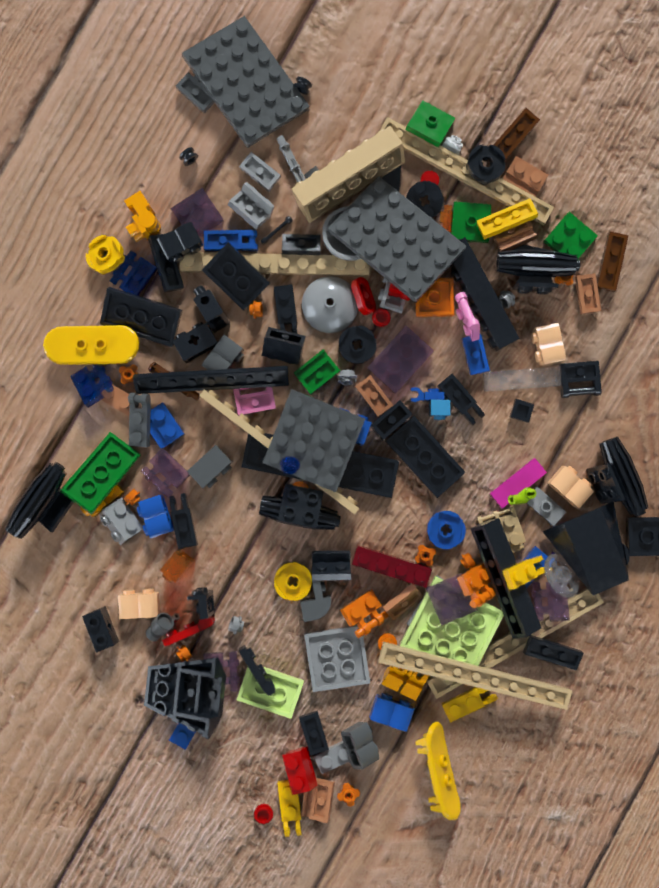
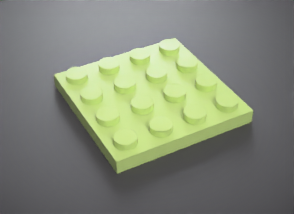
(459, 639)

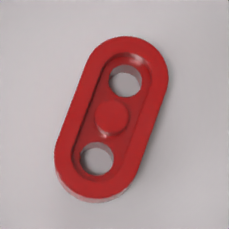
(363, 296)

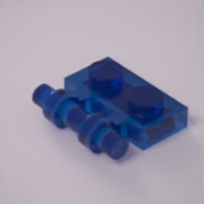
(137, 277)
(88, 388)

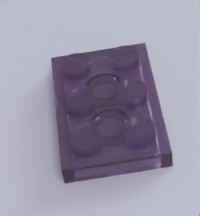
(400, 359)

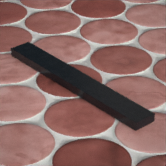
(211, 379)

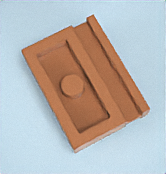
(525, 176)
(515, 237)
(318, 801)

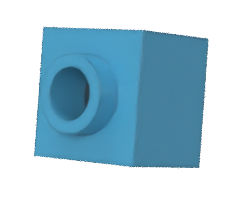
(439, 409)

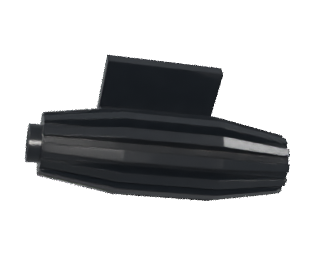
(536, 268)
(618, 478)
(41, 503)
(300, 508)

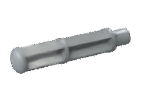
(294, 166)

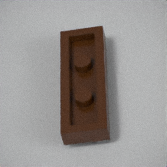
(517, 132)
(612, 261)

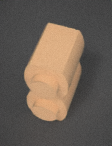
(548, 344)
(571, 486)
(138, 605)

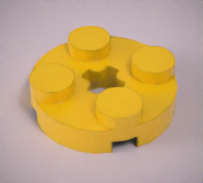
(111, 260)
(282, 579)

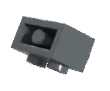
(210, 467)

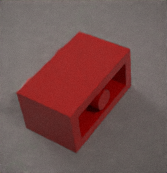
(299, 770)

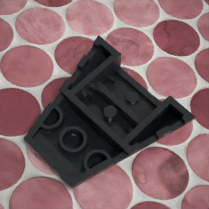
(592, 548)
(188, 693)

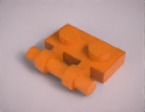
(472, 581)
(359, 609)

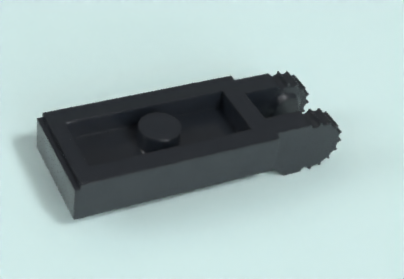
(285, 307)
(460, 398)
(183, 523)
(257, 670)

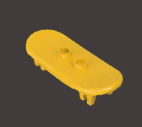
(91, 345)
(441, 772)

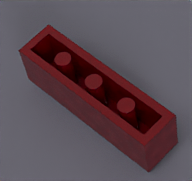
(391, 566)

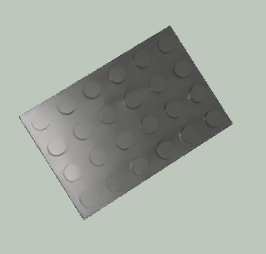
(245, 81)
(397, 239)

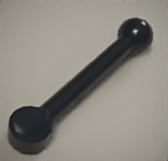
(288, 220)

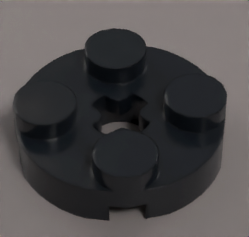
(486, 153)
(434, 195)
(354, 334)

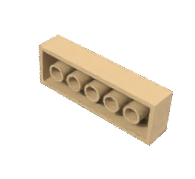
(349, 174)

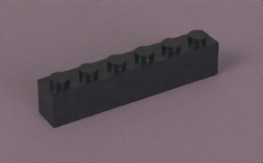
(483, 300)
(497, 557)

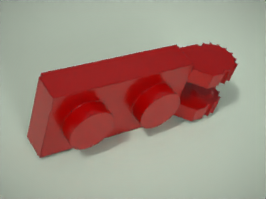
(189, 629)

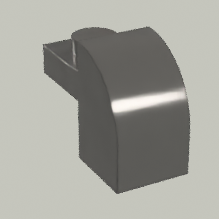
(316, 607)

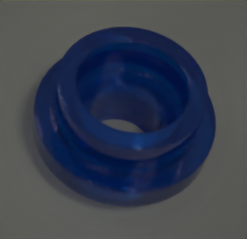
(289, 465)

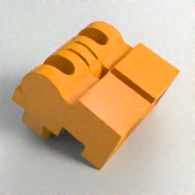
(144, 224)
(411, 681)

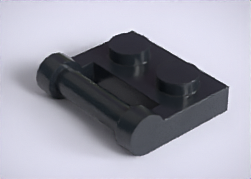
(580, 373)

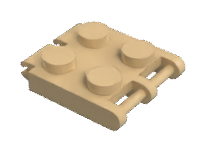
(511, 527)

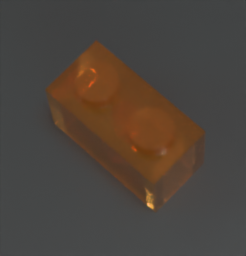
(177, 566)

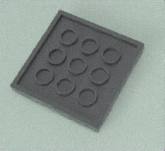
(317, 437)

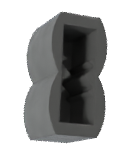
(223, 355)
(360, 745)

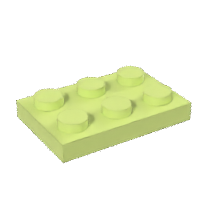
(281, 702)

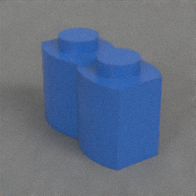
(156, 516)
(391, 712)

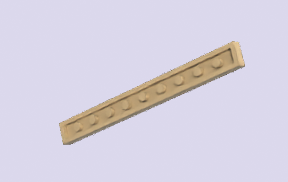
(456, 167)
(285, 264)
(258, 433)
(507, 646)
(474, 675)

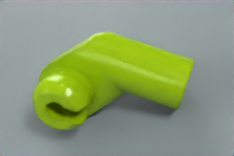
(523, 496)

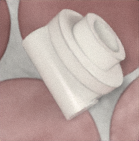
(453, 144)

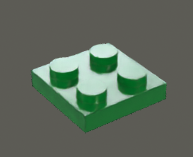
(570, 236)

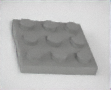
(336, 658)

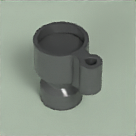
(161, 625)

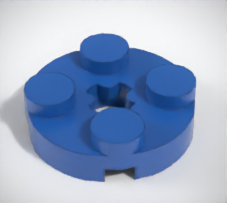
(451, 539)

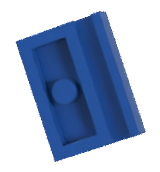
(164, 426)

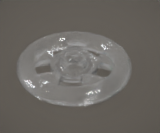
(562, 574)

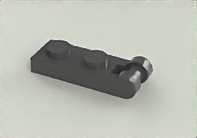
(139, 420)

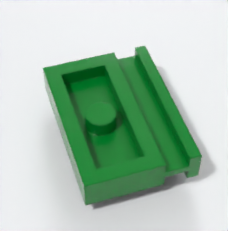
(316, 372)

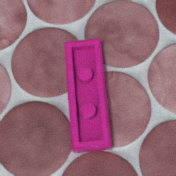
(517, 482)

